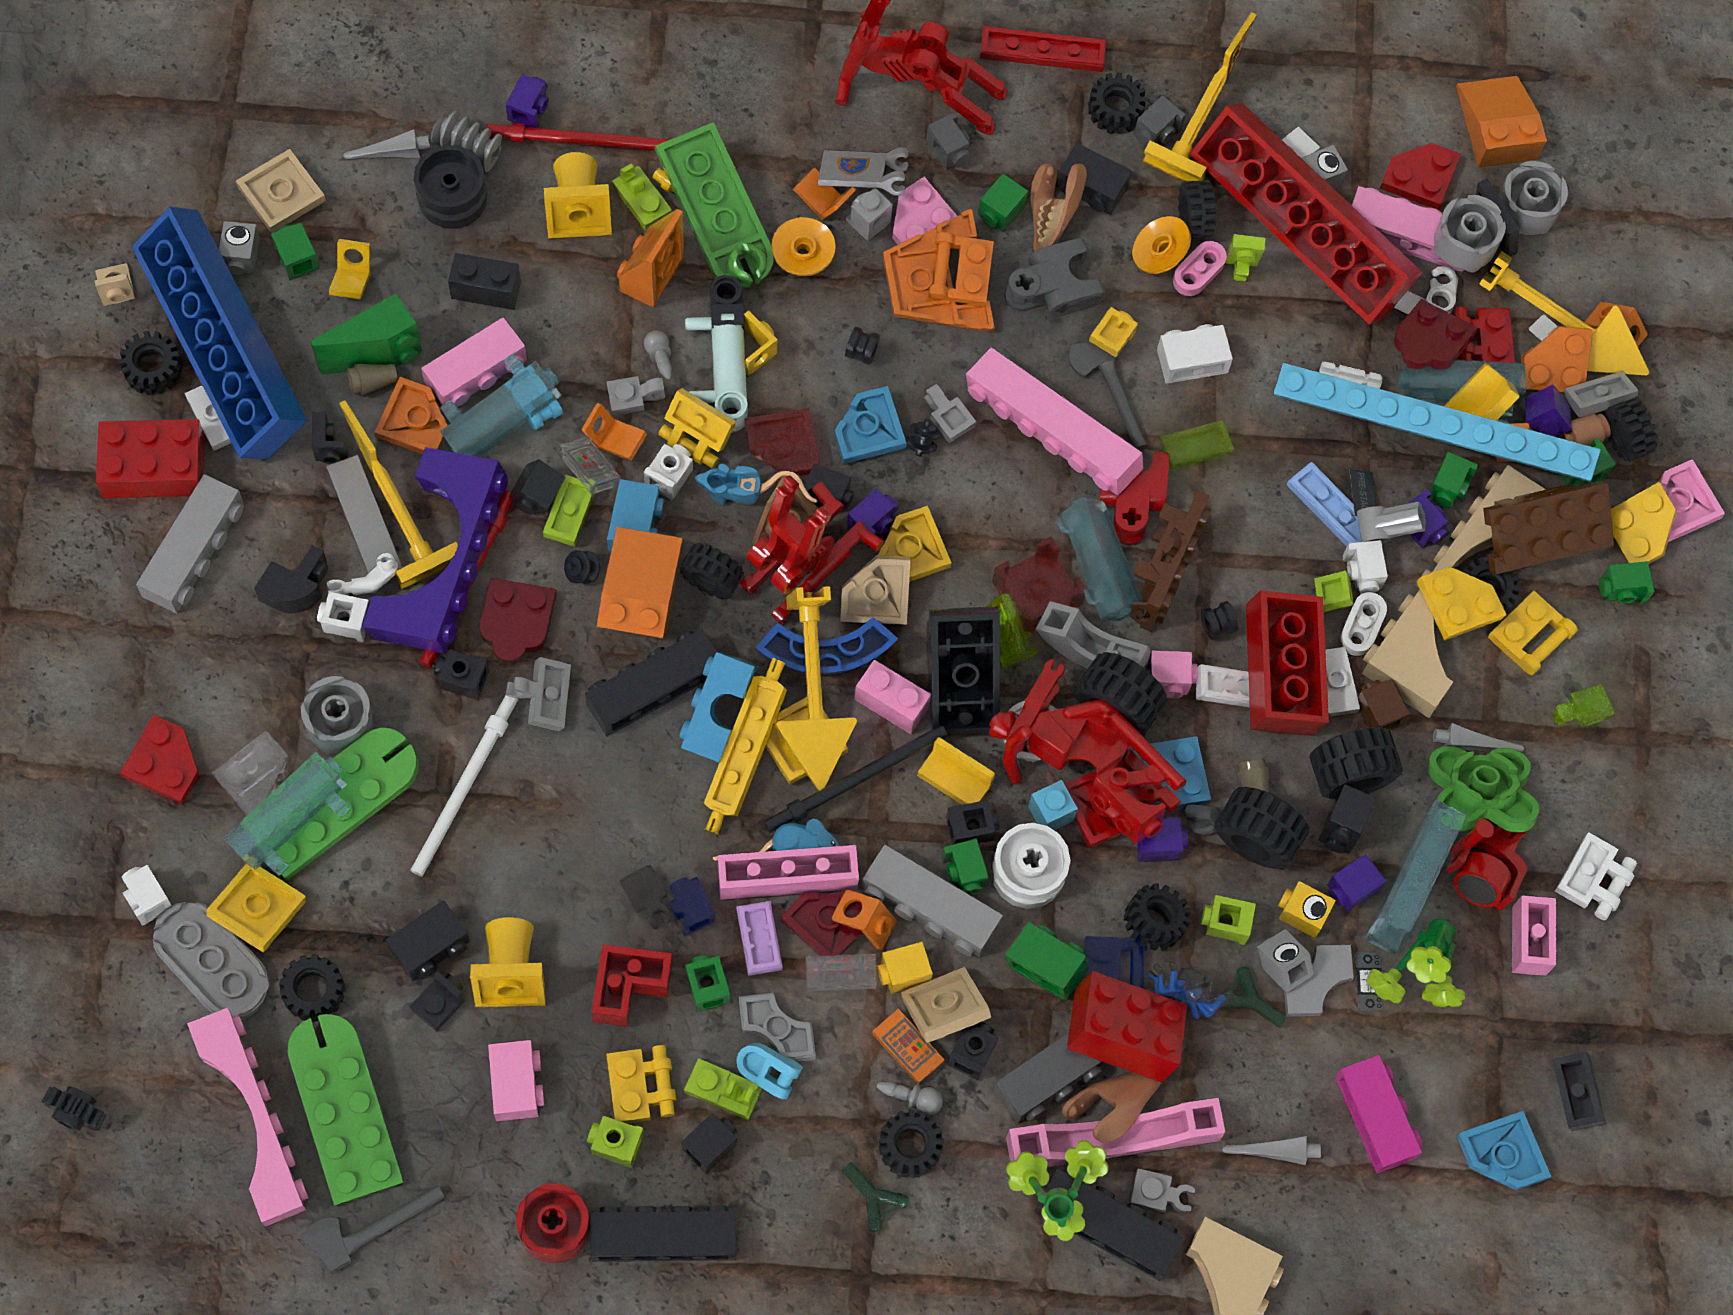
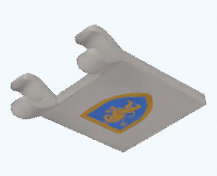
(863, 169)

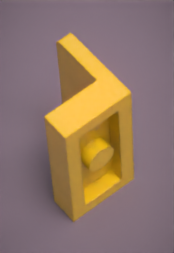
(1485, 394)
(956, 773)

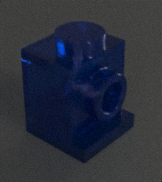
(691, 905)

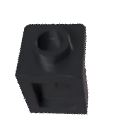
(323, 440)
(439, 1000)

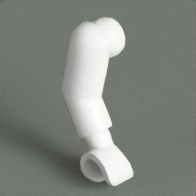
(372, 582)

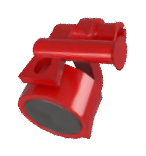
(1483, 877)

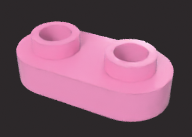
(1198, 270)

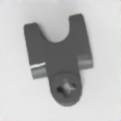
(1052, 283)

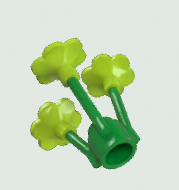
(1427, 964)
(1060, 1211)

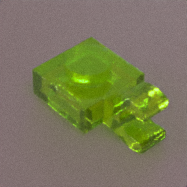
(1586, 705)

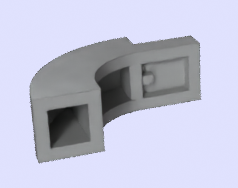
(1081, 641)

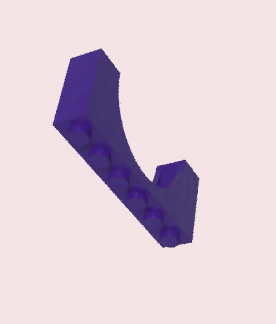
(430, 614)

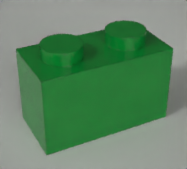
(1047, 960)

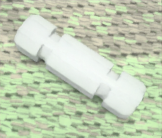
(1351, 374)

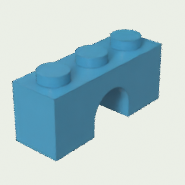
(704, 732)

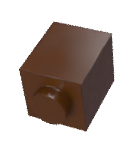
(1382, 705)

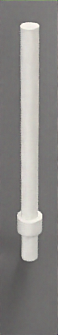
(494, 727)

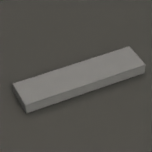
(361, 511)

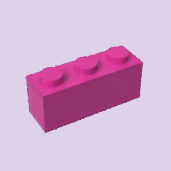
(1379, 1113)

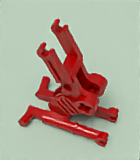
(920, 57)
(799, 549)

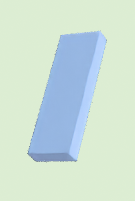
(1326, 503)

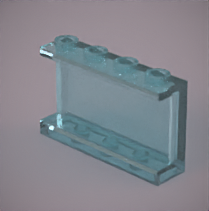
(1415, 876)

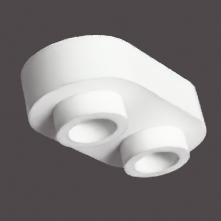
(1361, 625)

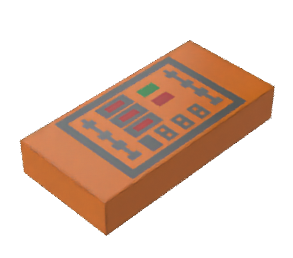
(908, 1046)

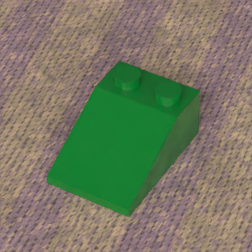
(375, 336)

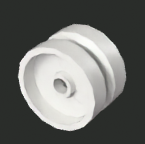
(1034, 846)

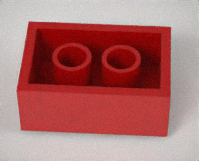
(149, 458)
(1127, 1026)

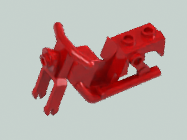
(1101, 737)

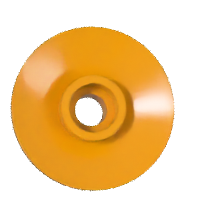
(803, 234)
(1161, 245)

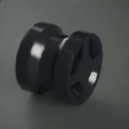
(862, 345)
(1219, 620)

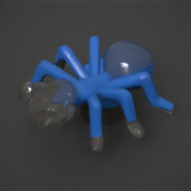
(1189, 988)

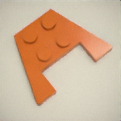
(912, 270)

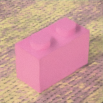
(892, 697)
(1534, 935)
(514, 1080)

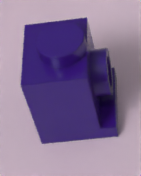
(527, 101)
(874, 512)
(1436, 522)

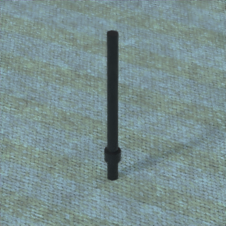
(798, 809)

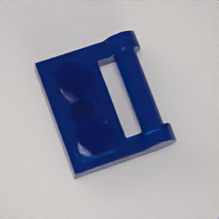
(1104, 957)

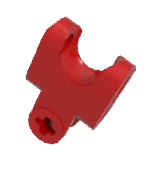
(1143, 494)

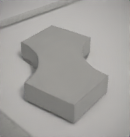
(1331, 967)
(764, 1018)

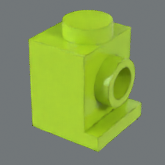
(1237, 911)
(622, 1152)

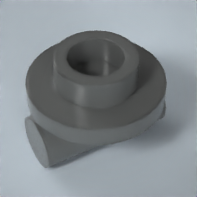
(1202, 818)

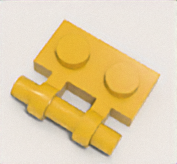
(700, 421)
(629, 1084)

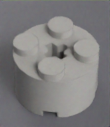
(1534, 196)
(1469, 233)
(333, 696)

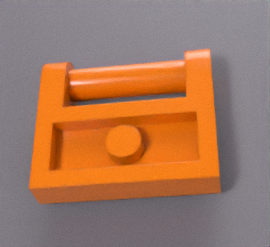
(972, 269)

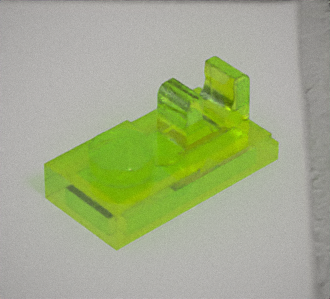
(1012, 637)

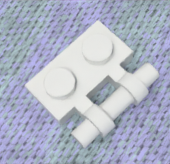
(1587, 870)

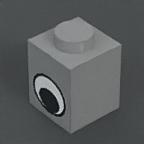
(1328, 165)
(239, 247)
(1285, 960)

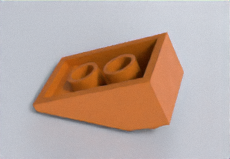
(1501, 121)
(653, 260)
(640, 582)

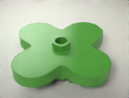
(1485, 786)

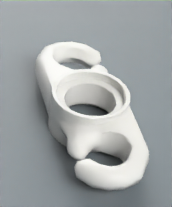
(1446, 290)

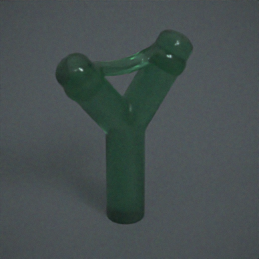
(1252, 1000)
(874, 1196)

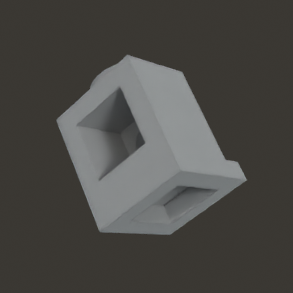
(866, 210)

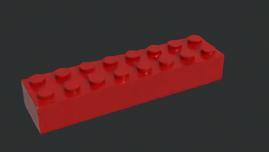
(1305, 213)

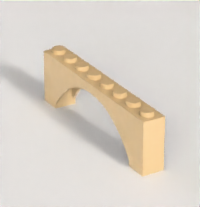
(1409, 645)
(1234, 1269)

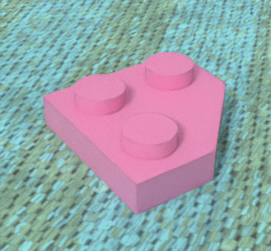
(919, 211)
(1691, 498)

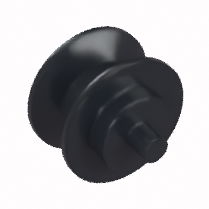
(923, 437)
(582, 567)

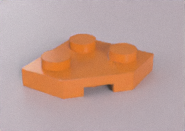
(1558, 359)
(412, 418)

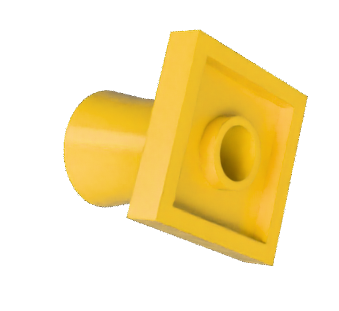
(577, 204)
(508, 976)

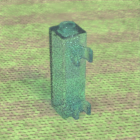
(1441, 385)
(502, 410)
(1100, 558)
(286, 811)

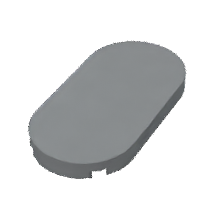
(210, 960)

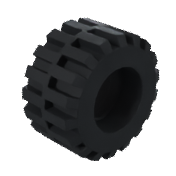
(1123, 686)
(1358, 759)
(1262, 828)

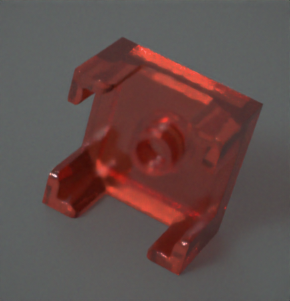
(1037, 583)

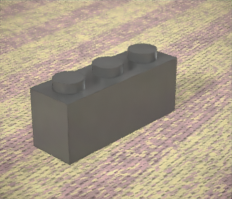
(1045, 1078)

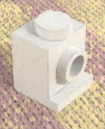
(669, 479)
(1366, 565)
(340, 606)
(144, 893)

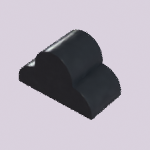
(964, 668)

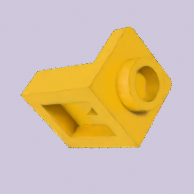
(1114, 331)

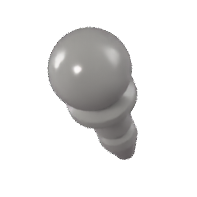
(657, 346)
(926, 1099)

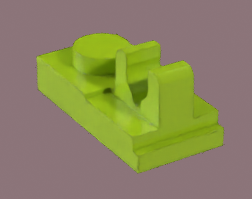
(640, 196)
(1244, 253)
(723, 1089)

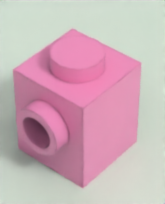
(1173, 671)

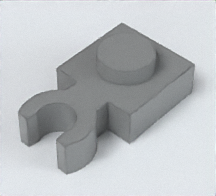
(1154, 1192)

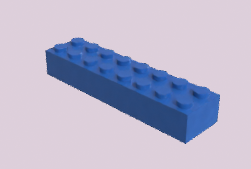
(219, 333)

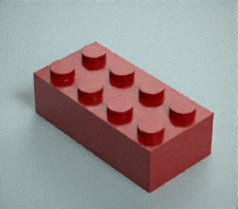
(1287, 663)

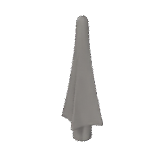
(403, 145)
(1470, 740)
(1290, 1150)

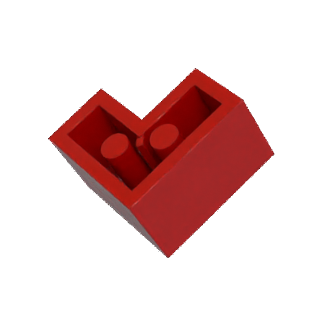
(624, 973)

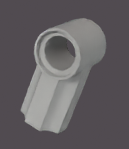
(1385, 523)

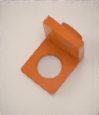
(820, 198)
(1629, 313)
(613, 434)
(873, 919)

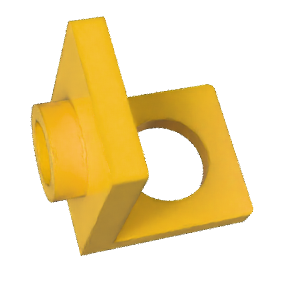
(351, 277)
(764, 336)

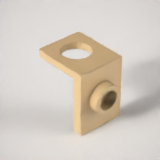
(114, 288)

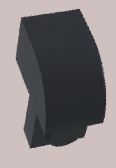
(292, 590)

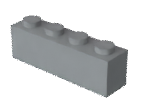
(190, 544)
(931, 902)

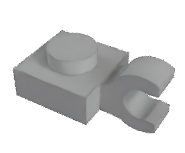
(628, 395)
(949, 416)

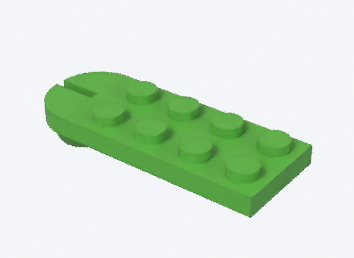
(716, 205)
(369, 787)
(343, 1110)

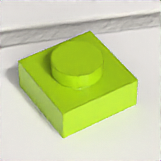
(1335, 590)

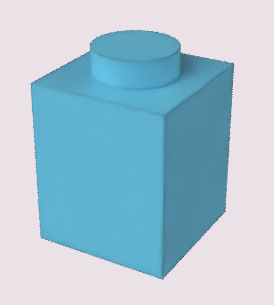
(1053, 806)

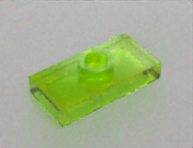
(1197, 444)

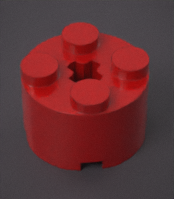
(540, 1207)

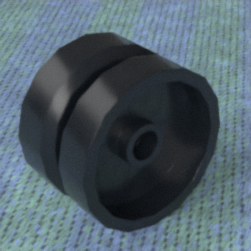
(450, 186)

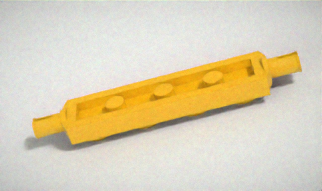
(745, 746)

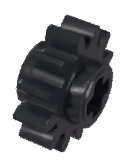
(73, 1108)

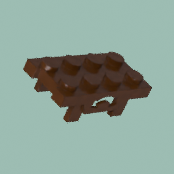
(1549, 525)
(1165, 575)

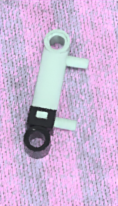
(727, 349)

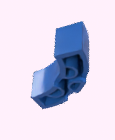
(835, 654)

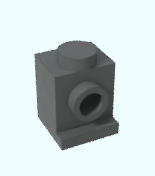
(1159, 122)
(949, 141)

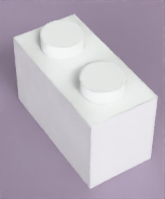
(1194, 353)

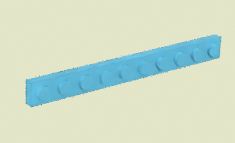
(1437, 422)

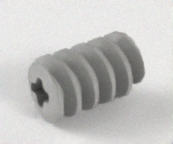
(451, 132)

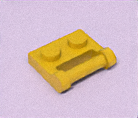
(1524, 625)

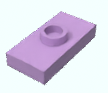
(759, 938)

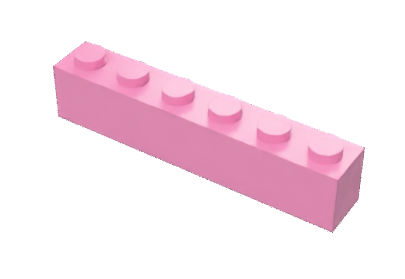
(1054, 422)

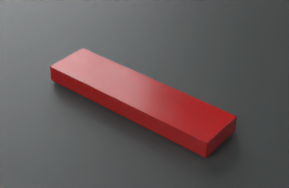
(1043, 49)

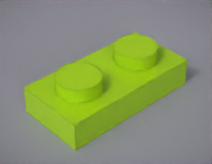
(568, 512)

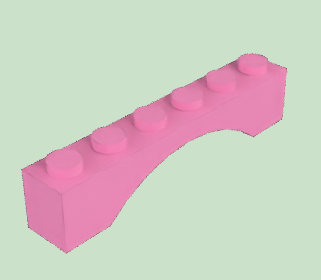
(1153, 1131)
(273, 1184)

